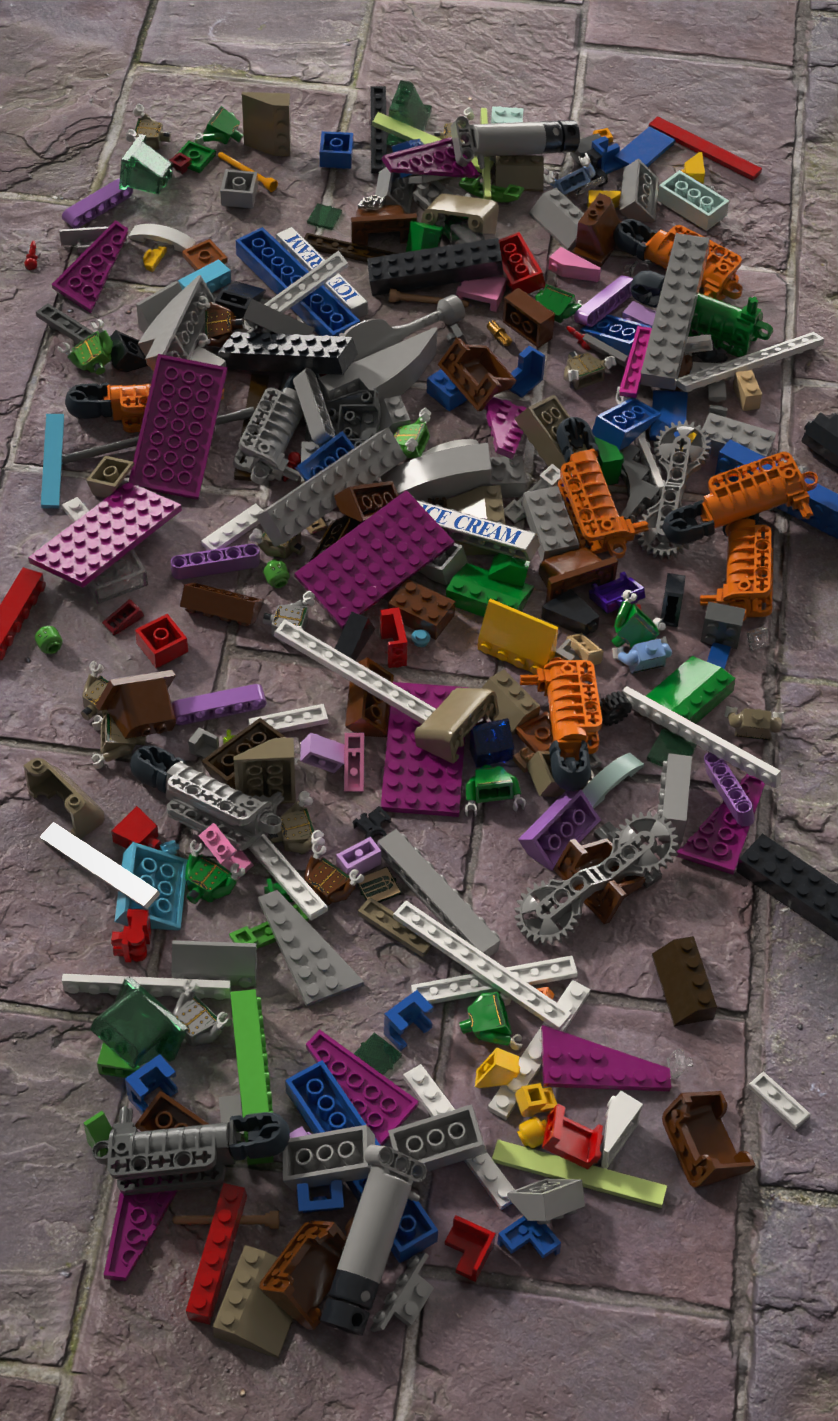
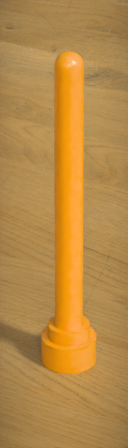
(269, 183)

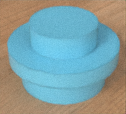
(420, 638)
(170, 847)

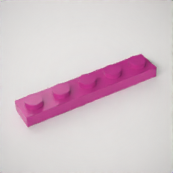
(632, 374)

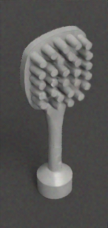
(378, 335)

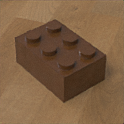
(528, 318)
(423, 608)

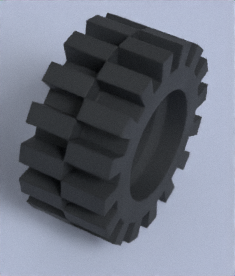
(614, 708)

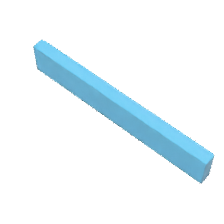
(52, 461)

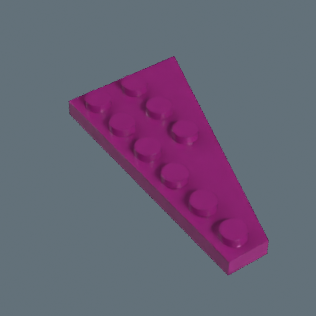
(88, 273)
(585, 1064)

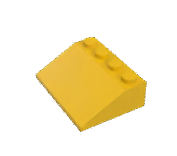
(517, 637)

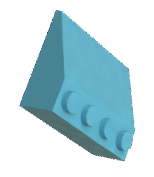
(162, 872)

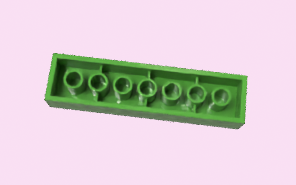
(251, 1057)

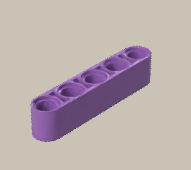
(96, 204)
(604, 302)
(215, 561)
(219, 704)
(729, 789)

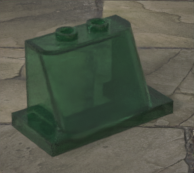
(409, 109)
(144, 168)
(139, 1026)

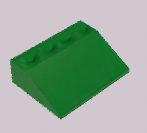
(473, 589)
(694, 689)

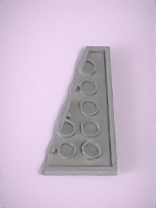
(311, 960)

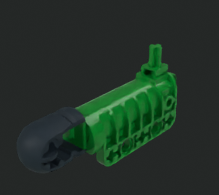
(710, 315)

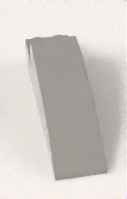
(177, 325)
(387, 371)
(457, 472)

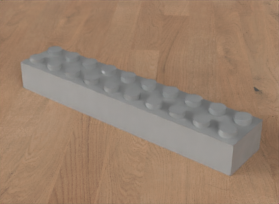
(675, 311)
(316, 495)

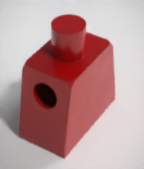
(136, 828)

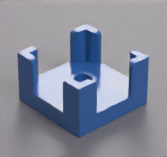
(403, 1015)
(147, 1079)
(320, 1203)

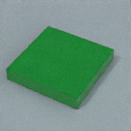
(199, 155)

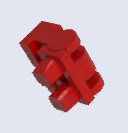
(133, 939)

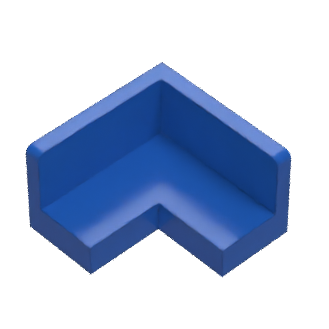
(607, 161)
(529, 371)
(527, 1231)

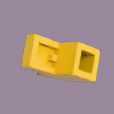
(535, 1099)

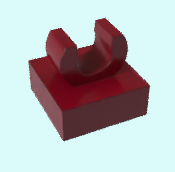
(181, 162)

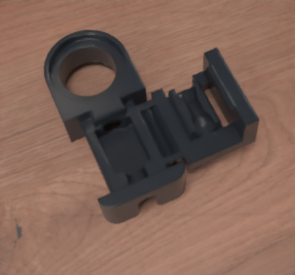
(594, 156)
(372, 822)

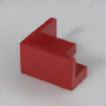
(473, 1242)

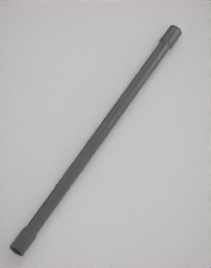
(131, 442)

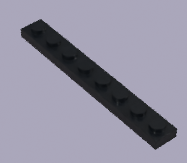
(378, 136)

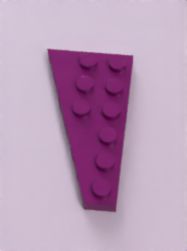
(429, 159)
(505, 429)
(720, 836)
(372, 1094)
(133, 1227)

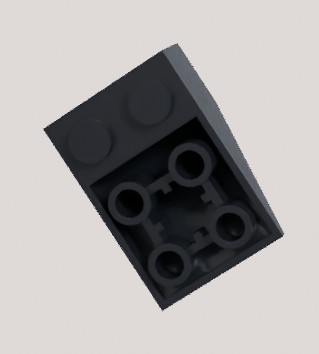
(238, 297)

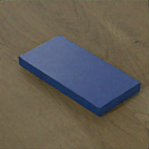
(646, 147)
(672, 408)

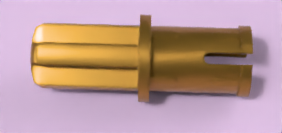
(499, 333)

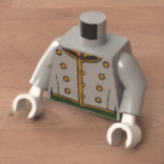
(294, 613)
(201, 1021)

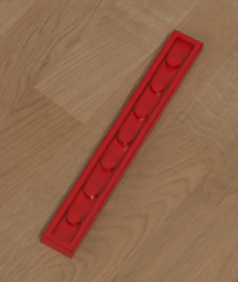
(707, 148)

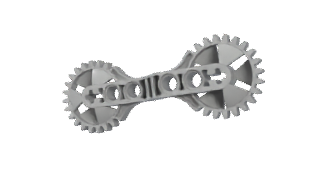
(664, 447)
(596, 878)

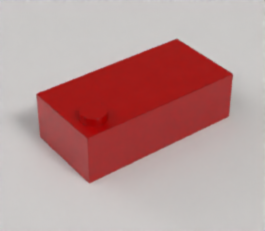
(520, 265)

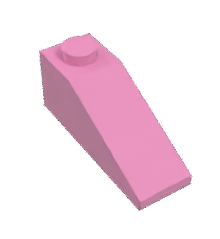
(572, 266)
(354, 762)

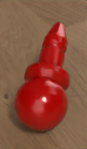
(30, 262)
(577, 335)
(294, 460)

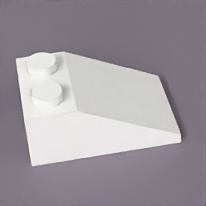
(621, 1121)

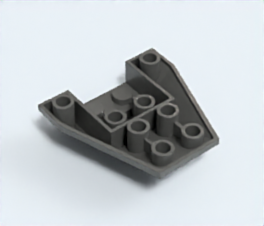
(354, 414)

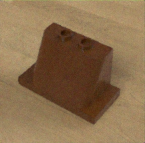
(386, 219)
(596, 231)
(476, 372)
(575, 569)
(140, 703)
(605, 901)

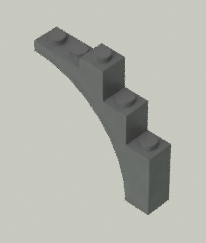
(636, 479)

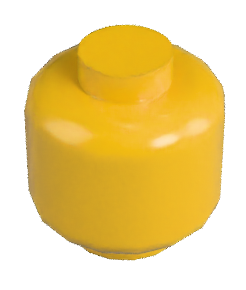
(532, 1132)

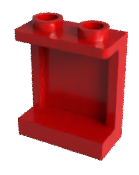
(392, 627)
(572, 1139)

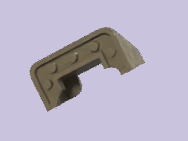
(481, 212)
(453, 719)
(49, 780)

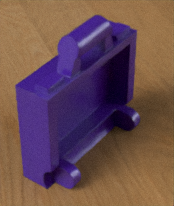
(610, 595)

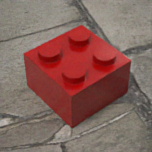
(161, 640)

